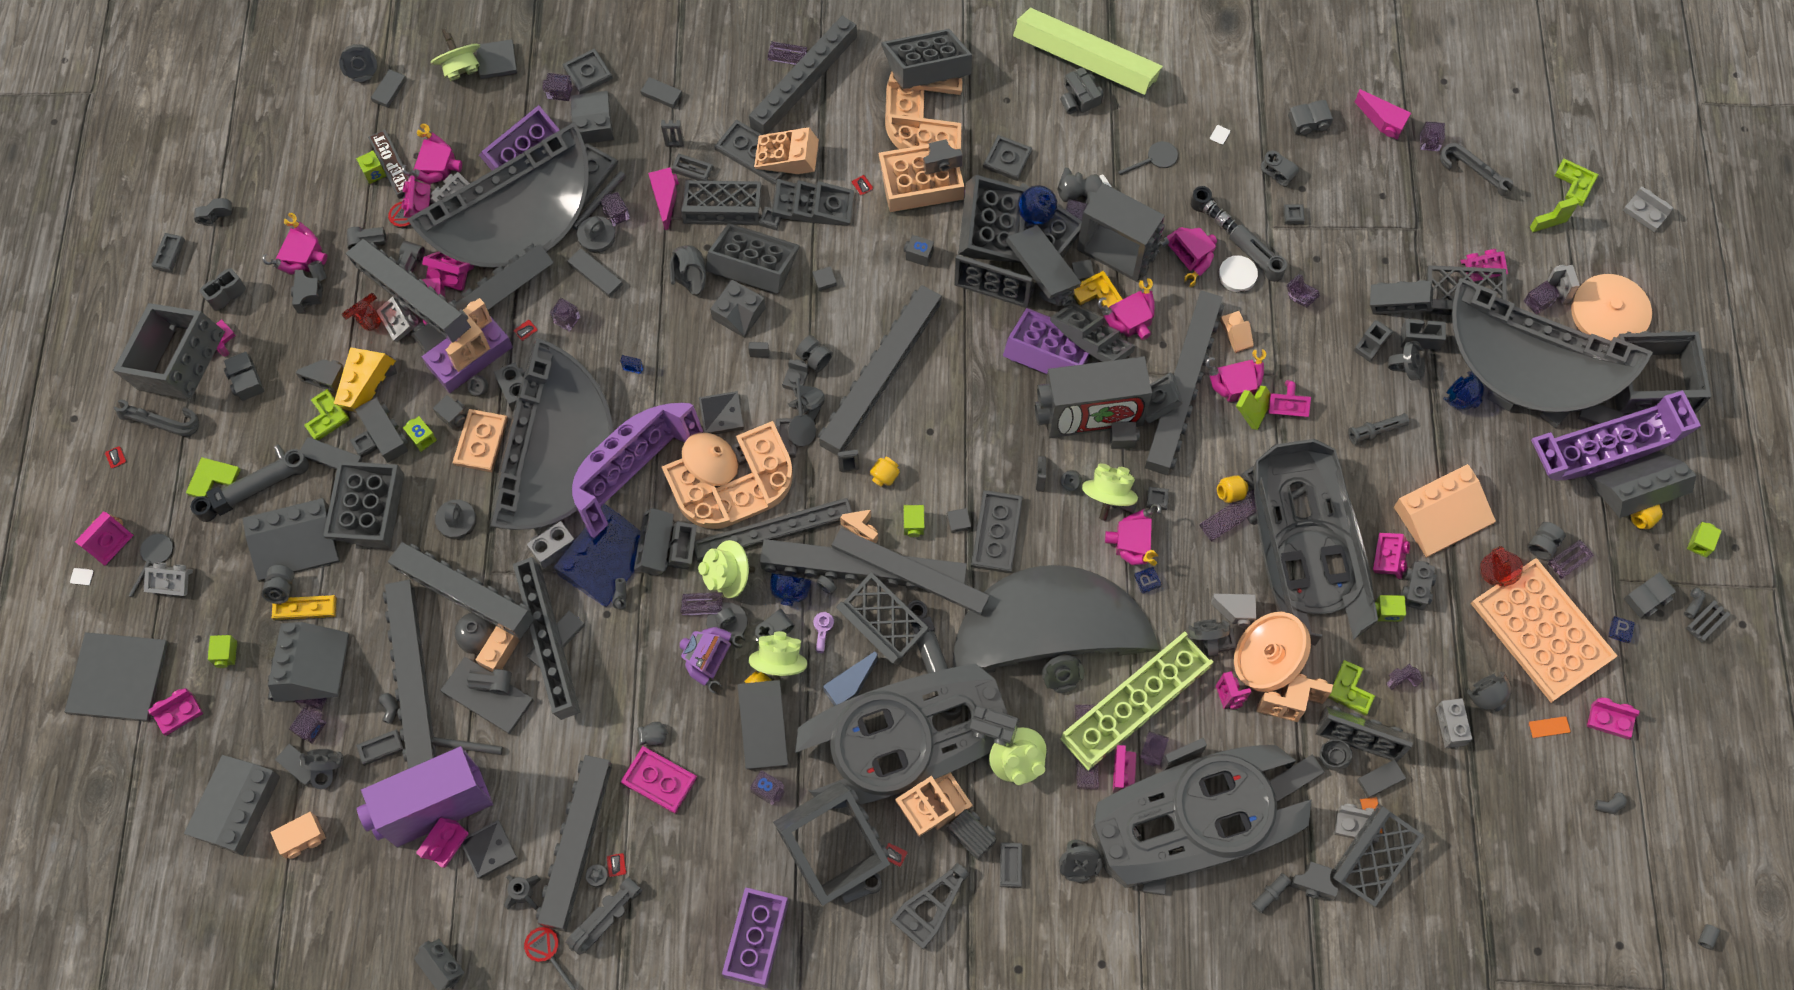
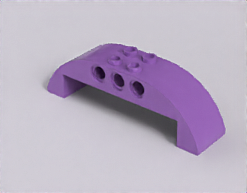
(1617, 439)
(625, 454)

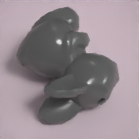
(1074, 186)

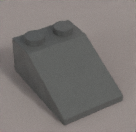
(592, 116)

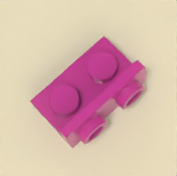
(416, 197)
(1491, 259)
(1391, 554)
(1228, 692)
(175, 711)
(1612, 717)
(1123, 768)
(443, 841)

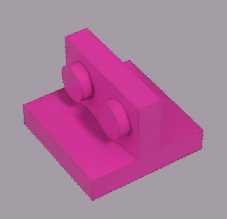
(452, 272)
(104, 538)

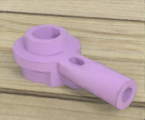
(823, 624)

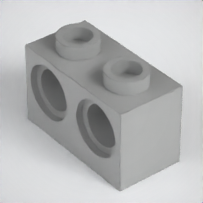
(555, 549)
(1453, 723)

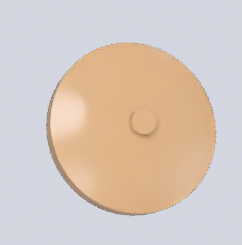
(1611, 306)
(1272, 651)

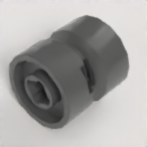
(811, 351)
(1546, 541)
(277, 584)

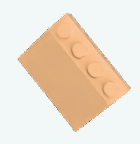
(909, 186)
(1445, 510)

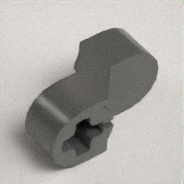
(216, 208)

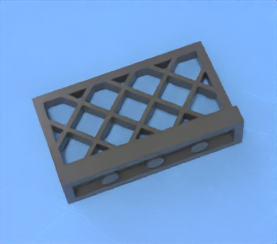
(721, 213)
(1443, 306)
(870, 631)
(1364, 840)

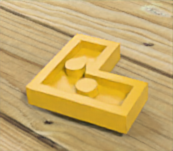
(1097, 287)

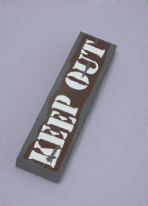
(389, 160)

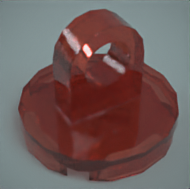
(362, 310)
(1501, 567)

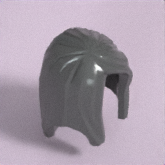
(688, 268)

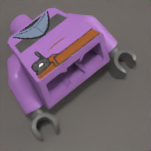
(705, 653)

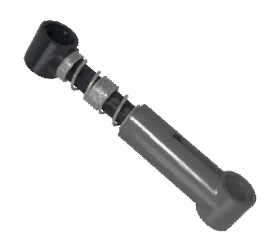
(1240, 235)

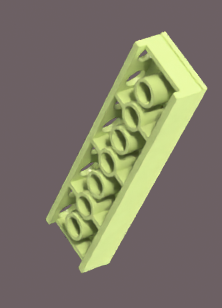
(1087, 50)
(1135, 701)

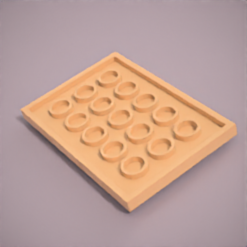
(1544, 631)

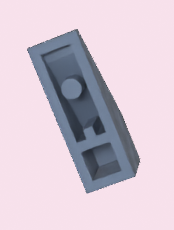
(851, 681)

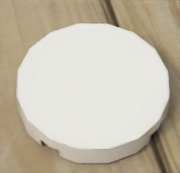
(1238, 273)

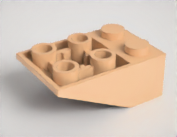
(787, 151)

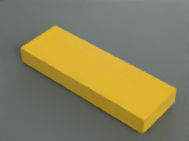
(305, 608)

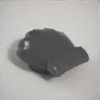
(652, 734)

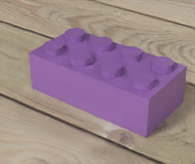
(443, 369)
(755, 937)

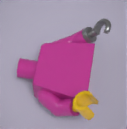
(434, 159)
(298, 249)
(1193, 249)
(1132, 313)
(1235, 378)
(1134, 537)

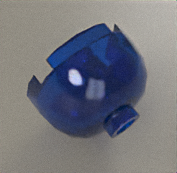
(1037, 205)
(1465, 392)
(789, 588)

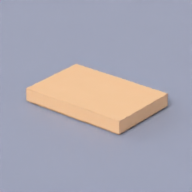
(480, 440)

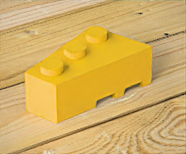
(361, 377)

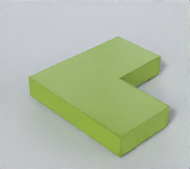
(1579, 178)
(1560, 215)
(1254, 407)
(330, 416)
(211, 472)
(1345, 690)

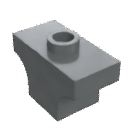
(941, 157)
(305, 291)
(1373, 340)
(1315, 882)

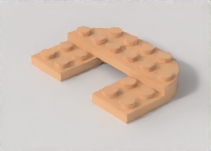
(906, 111)
(740, 498)

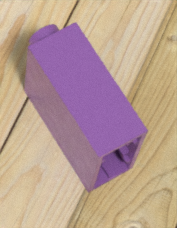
(415, 799)

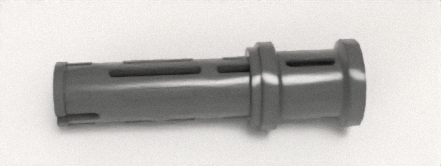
(1369, 431)

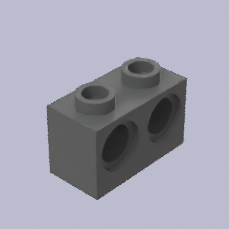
(510, 387)

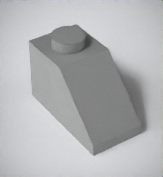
(1236, 608)

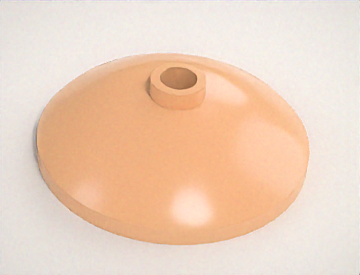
(710, 459)

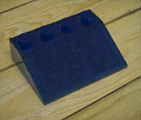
(598, 561)

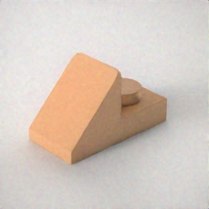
(1237, 331)
(857, 522)

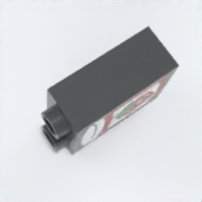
(1093, 396)

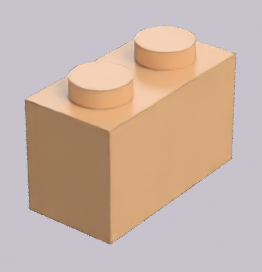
(497, 650)
(298, 835)

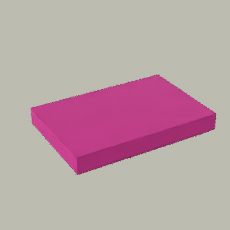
(659, 779)

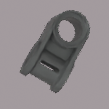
(1281, 169)
(776, 622)

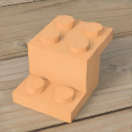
(472, 342)
(1294, 698)
(933, 803)

